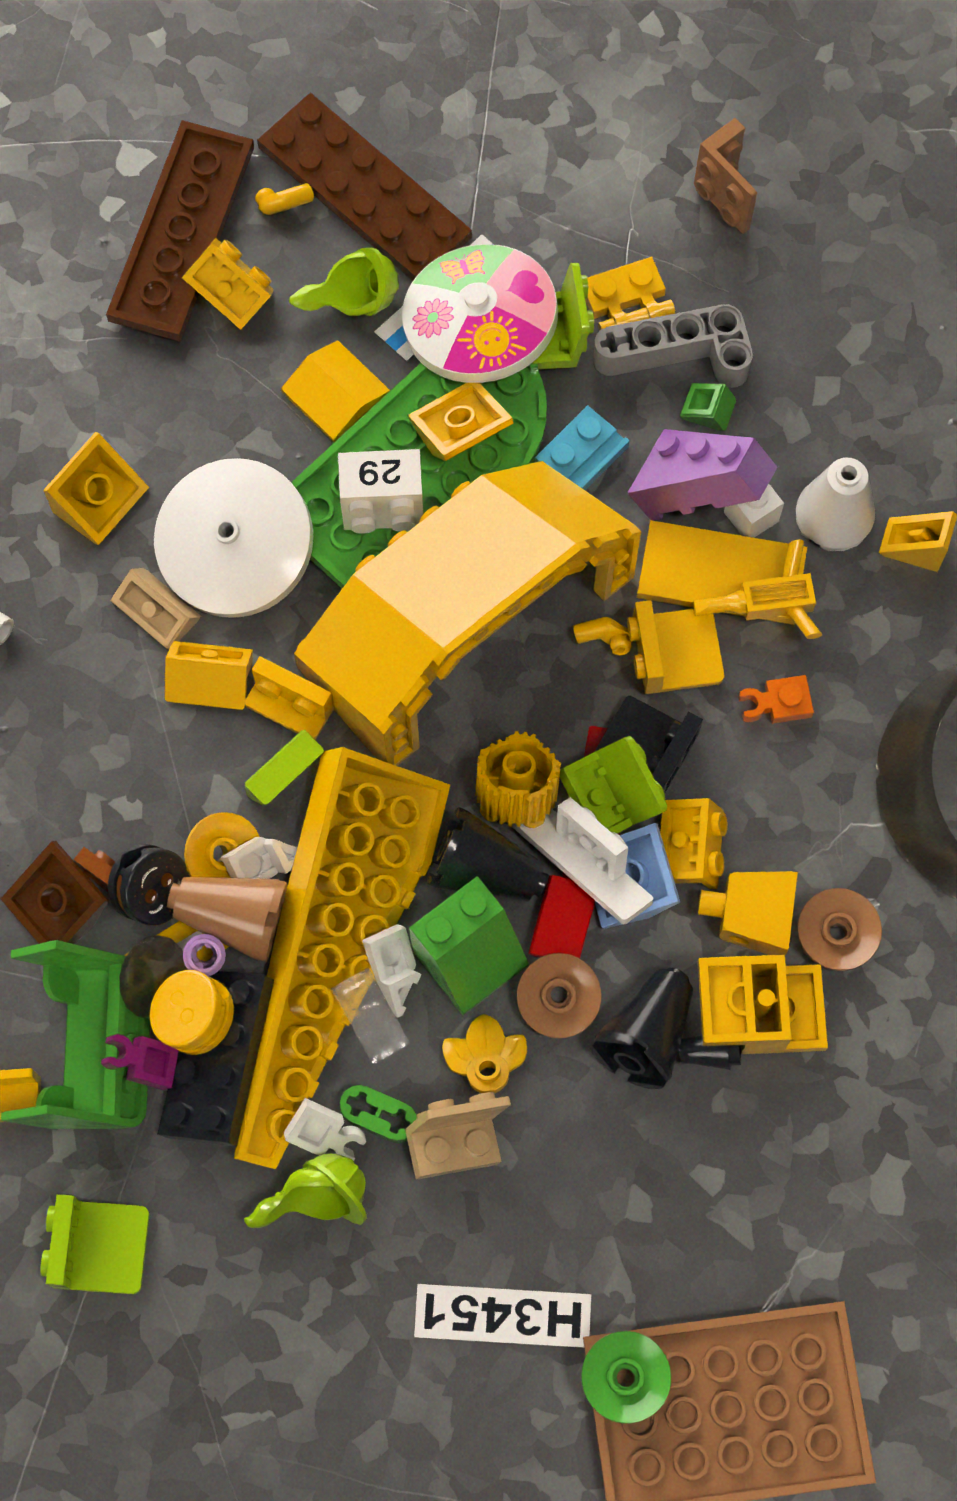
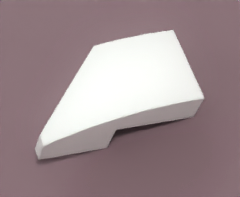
(259, 859)
(392, 965)

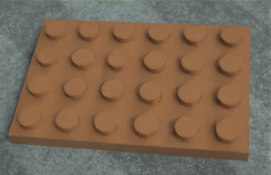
(749, 1412)

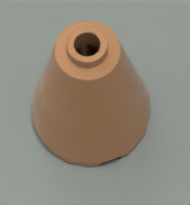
(234, 910)

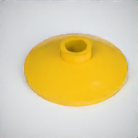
(215, 830)

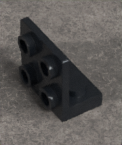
(660, 736)

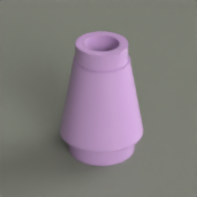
(208, 967)

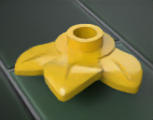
(482, 1049)

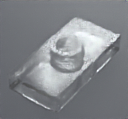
(370, 1015)

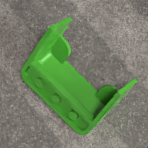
(95, 1010)

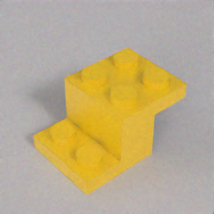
(762, 1004)

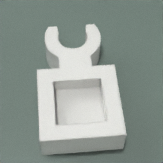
(321, 1128)

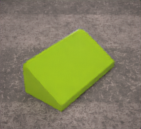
(283, 768)

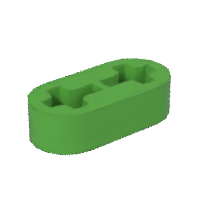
(381, 1103)

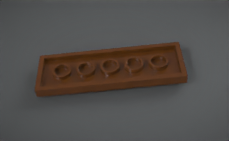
(363, 186)
(178, 226)

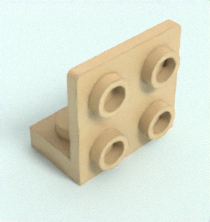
(455, 1136)

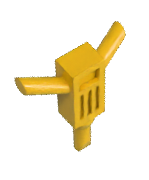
(771, 597)

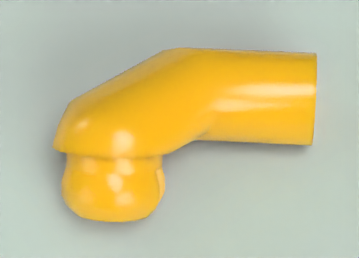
(273, 203)
(606, 630)

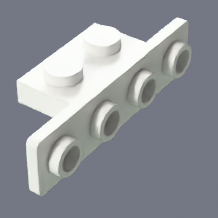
(590, 858)

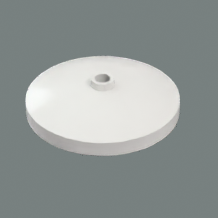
(252, 565)

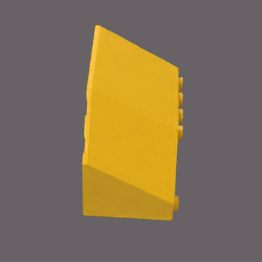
(452, 588)

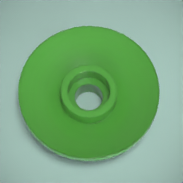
(646, 1363)

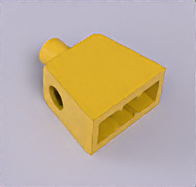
(754, 910)

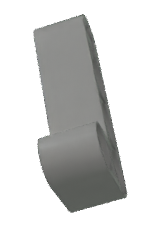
(673, 349)

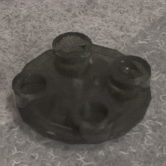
(146, 969)

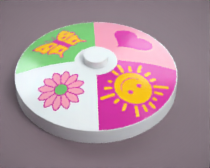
(480, 313)

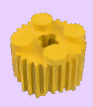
(517, 781)

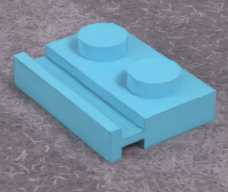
(584, 448)

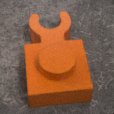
(784, 699)

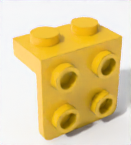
(674, 649)

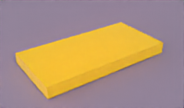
(704, 563)

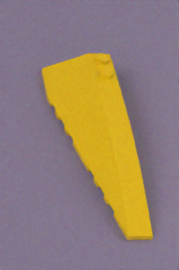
(352, 876)

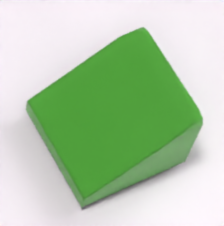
(709, 405)

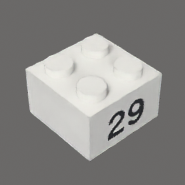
(380, 490)

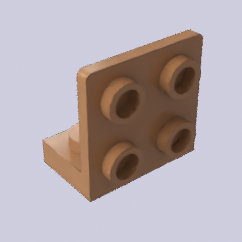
(719, 178)

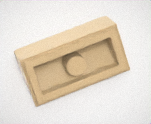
(154, 607)

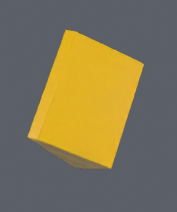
(94, 489)

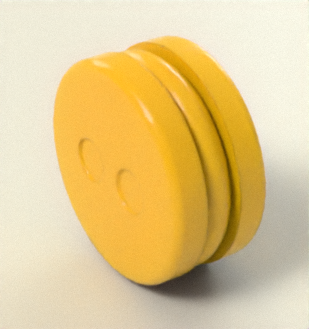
(191, 1012)

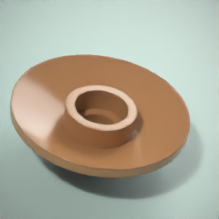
(845, 910)
(564, 1017)

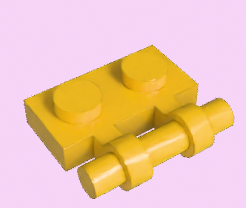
(625, 288)

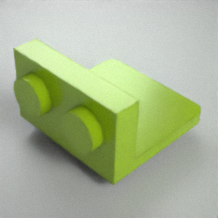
(573, 323)
(615, 785)
(95, 1246)

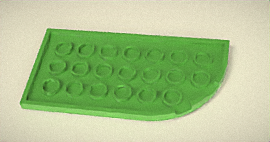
(389, 428)

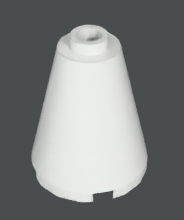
(837, 506)

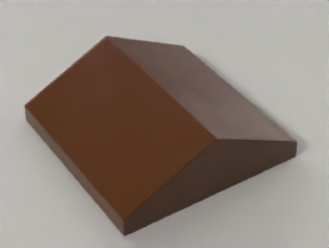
(55, 898)

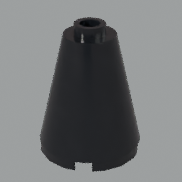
(476, 849)
(647, 1030)

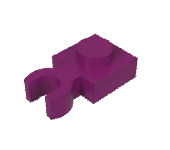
(147, 1060)

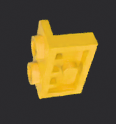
(229, 282)
(288, 699)
(693, 840)

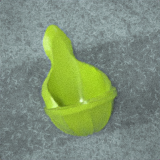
(355, 285)
(322, 1189)

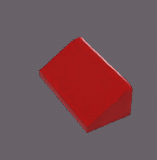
(562, 919)

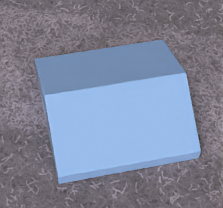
(650, 869)

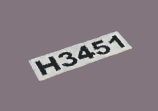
(502, 1315)

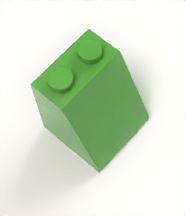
(468, 945)

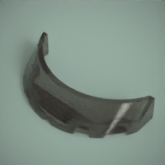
(906, 782)

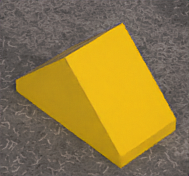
(919, 539)

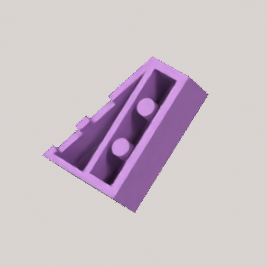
(699, 471)

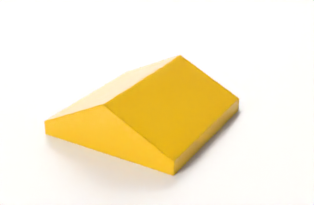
(333, 389)
(459, 420)

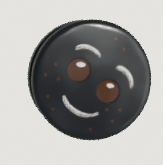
(142, 883)

